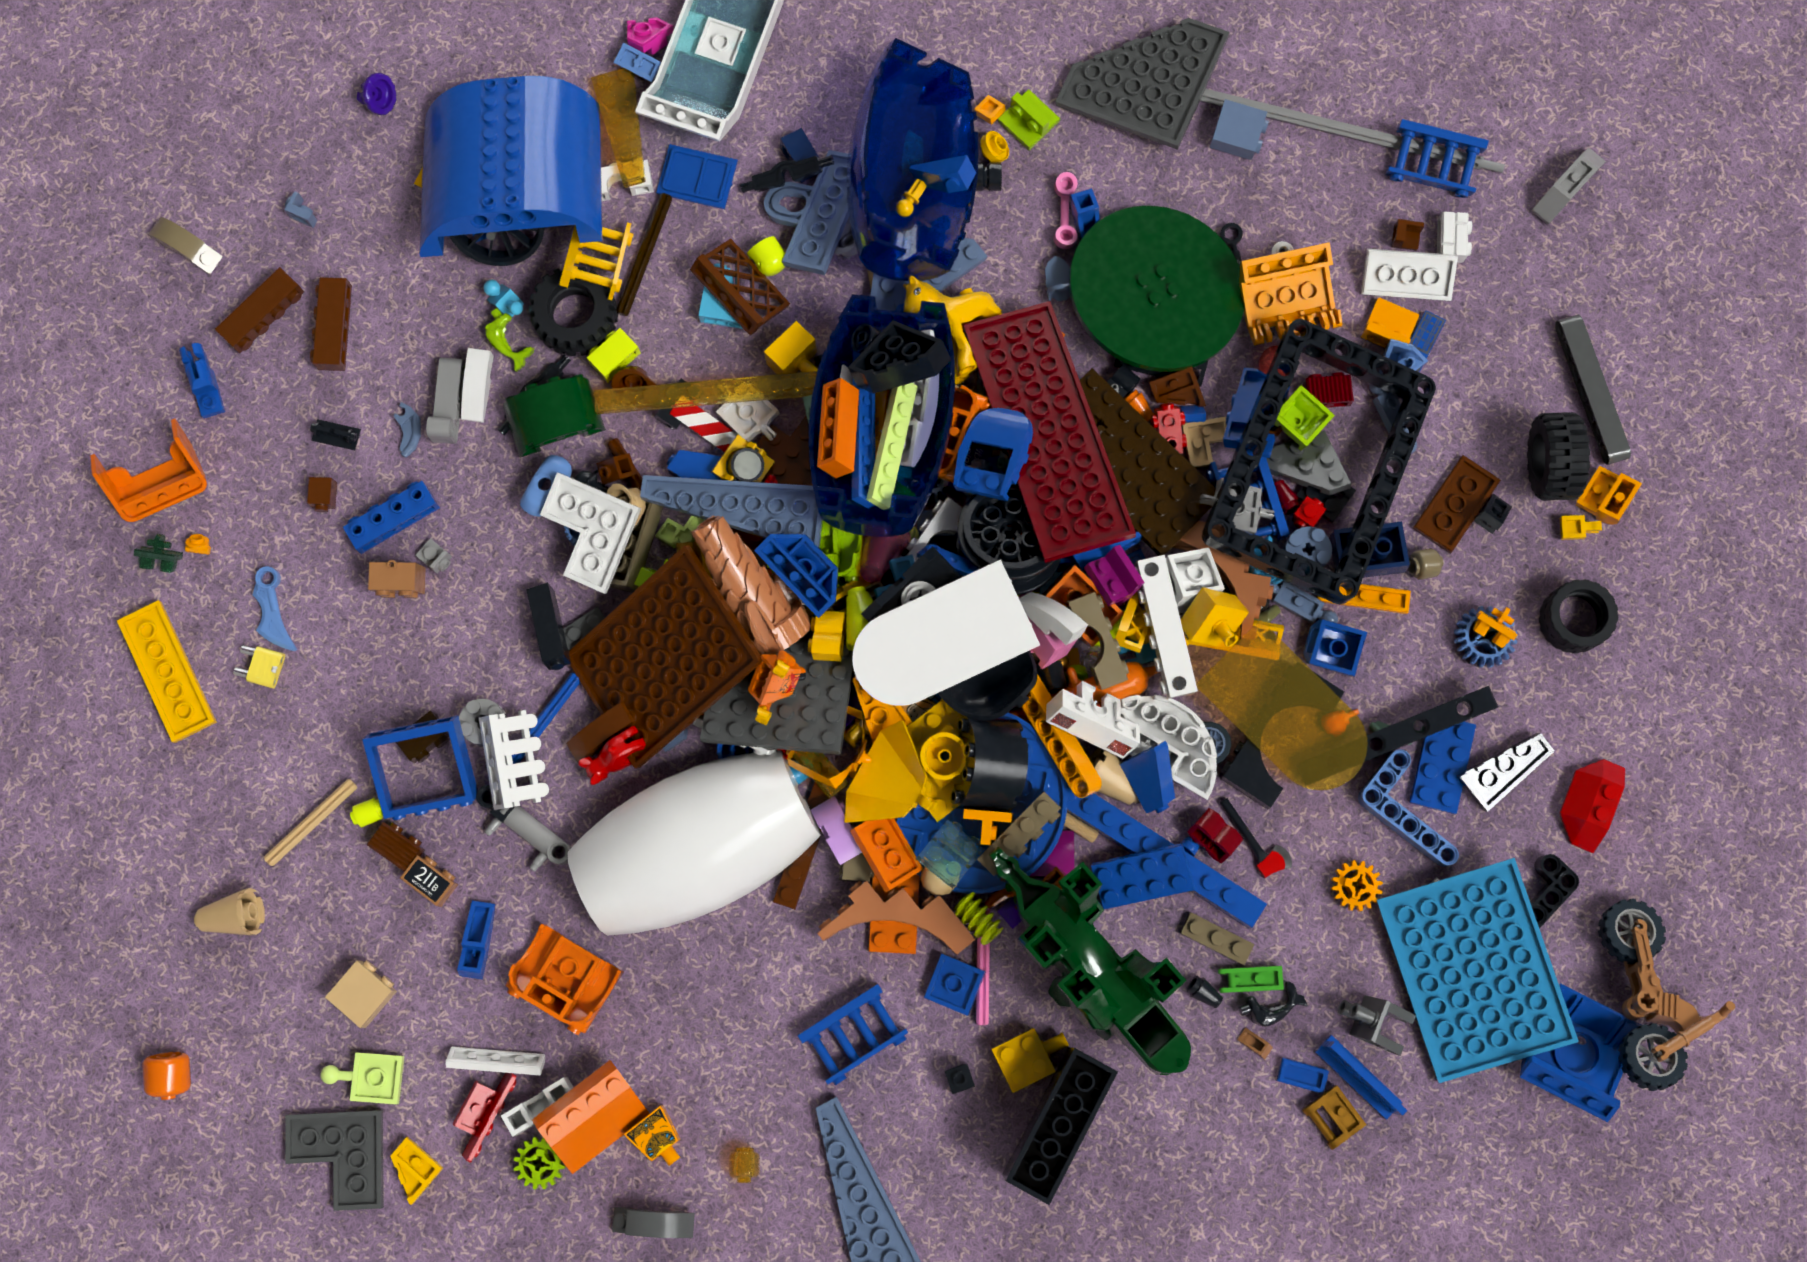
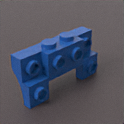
(1242, 405)

